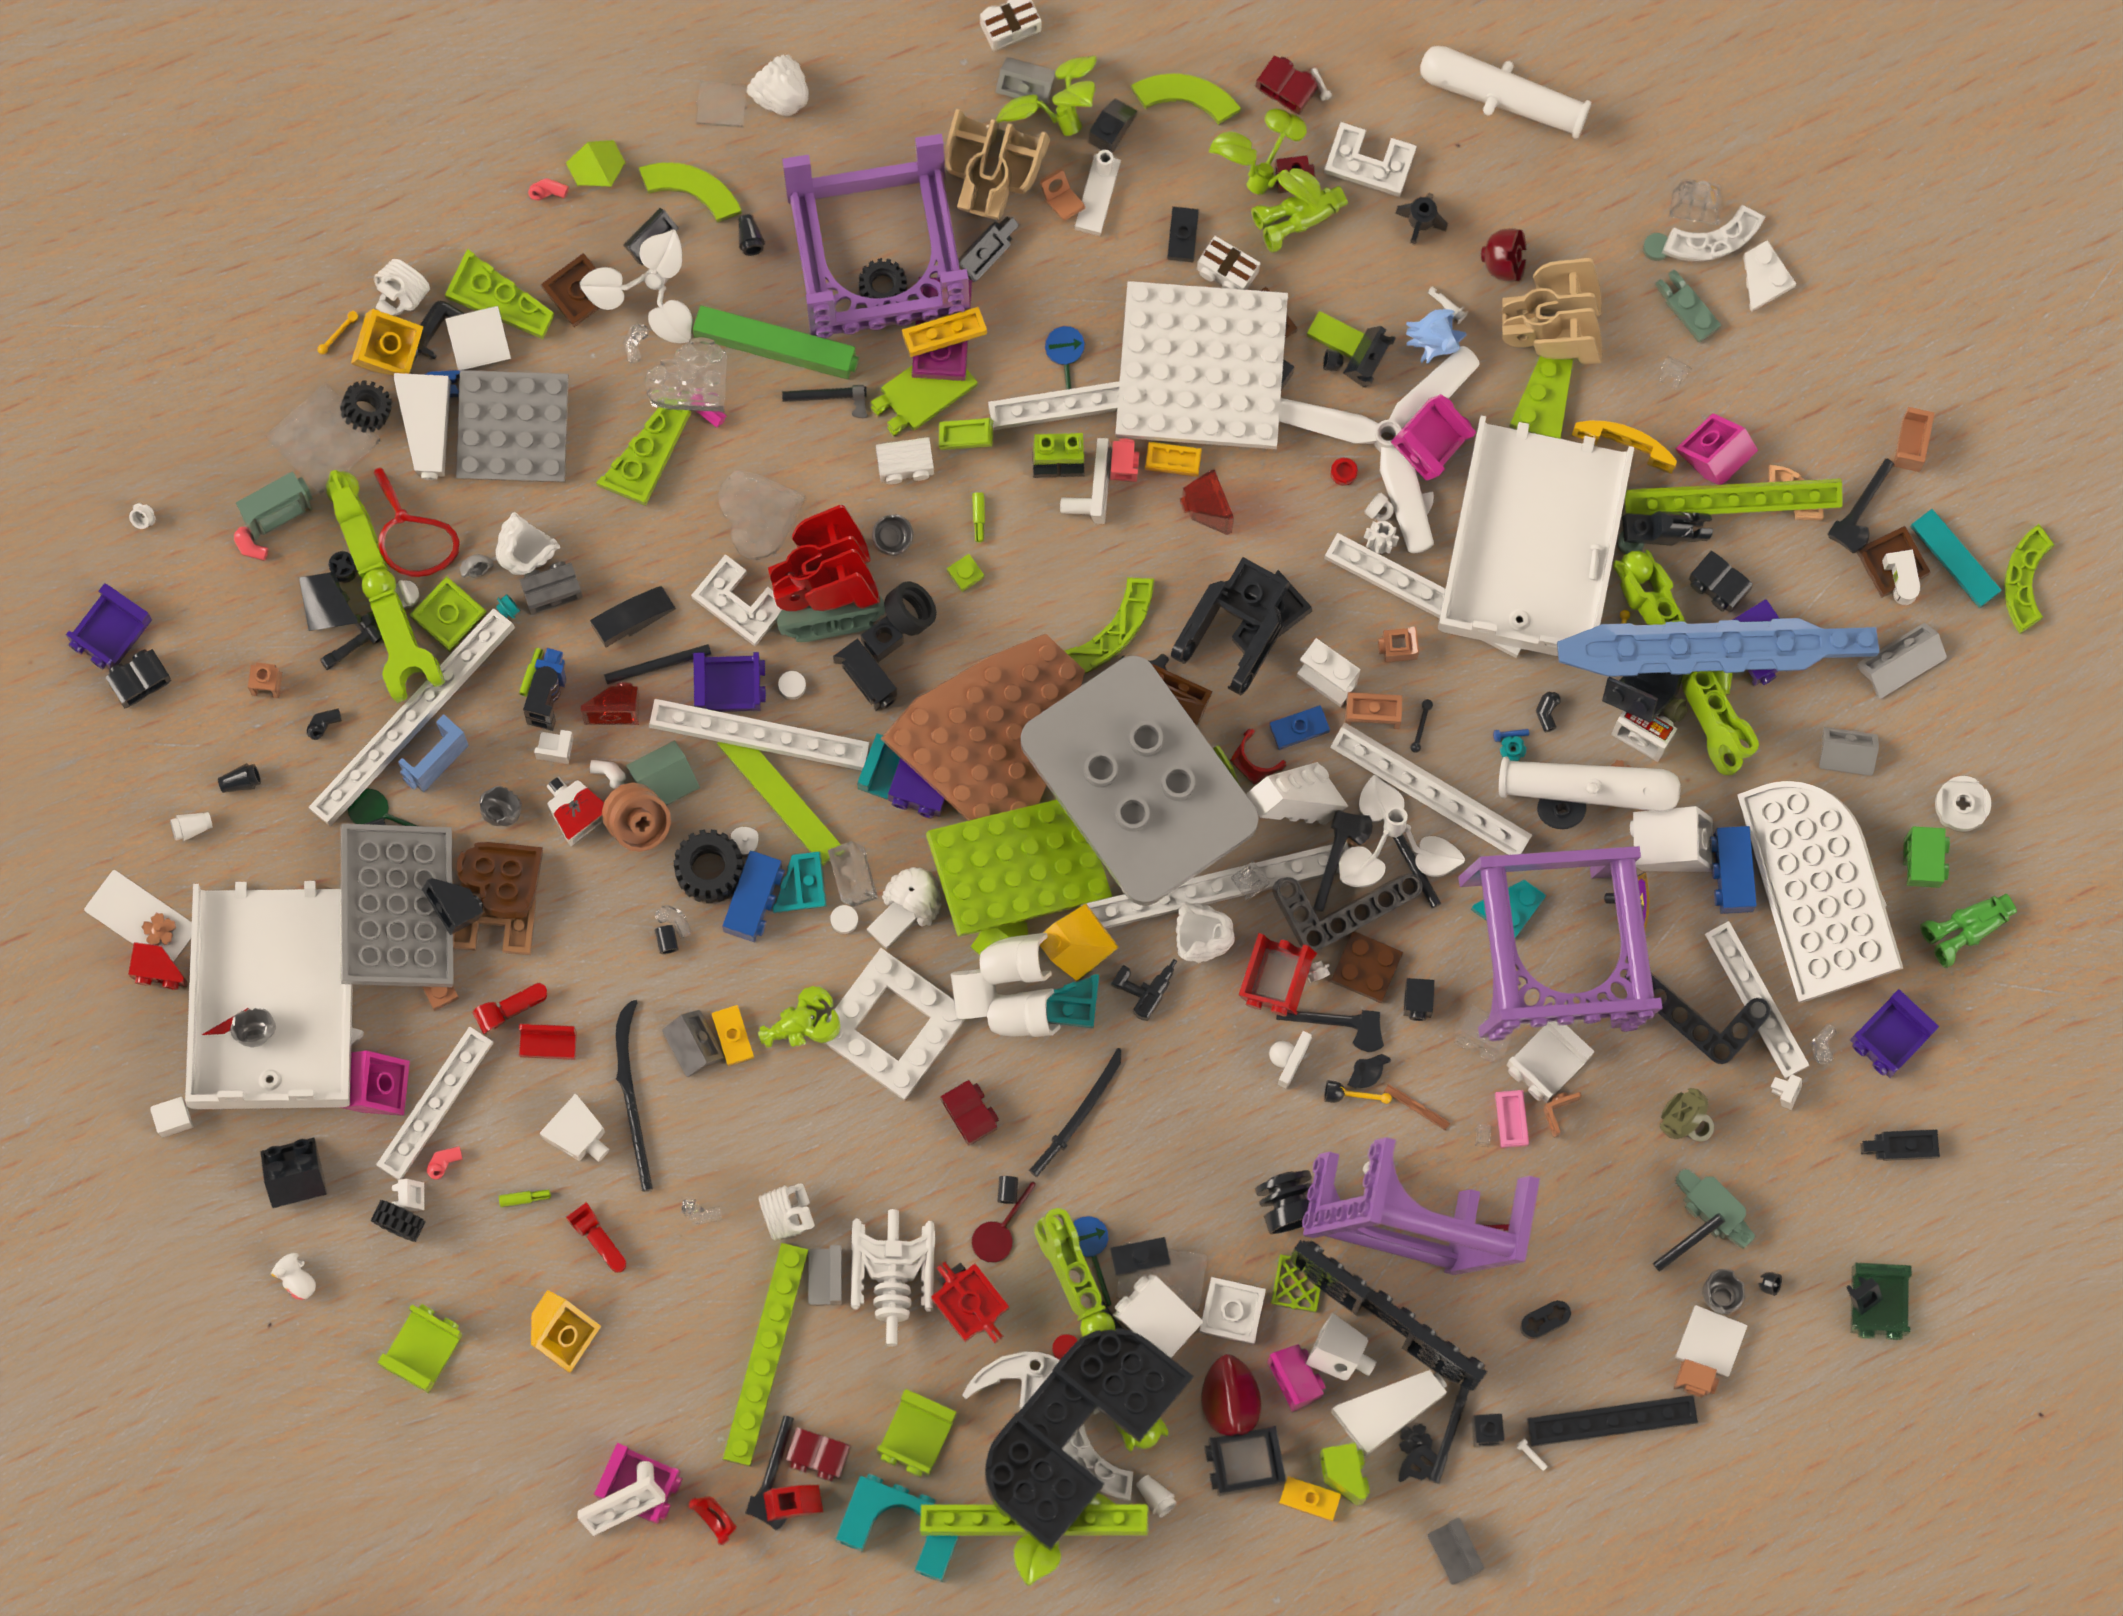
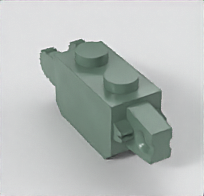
(1710, 1197)

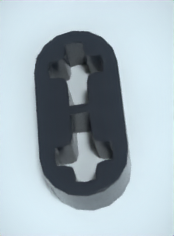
(1548, 1325)

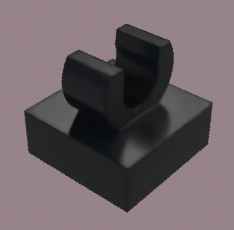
(1865, 1296)

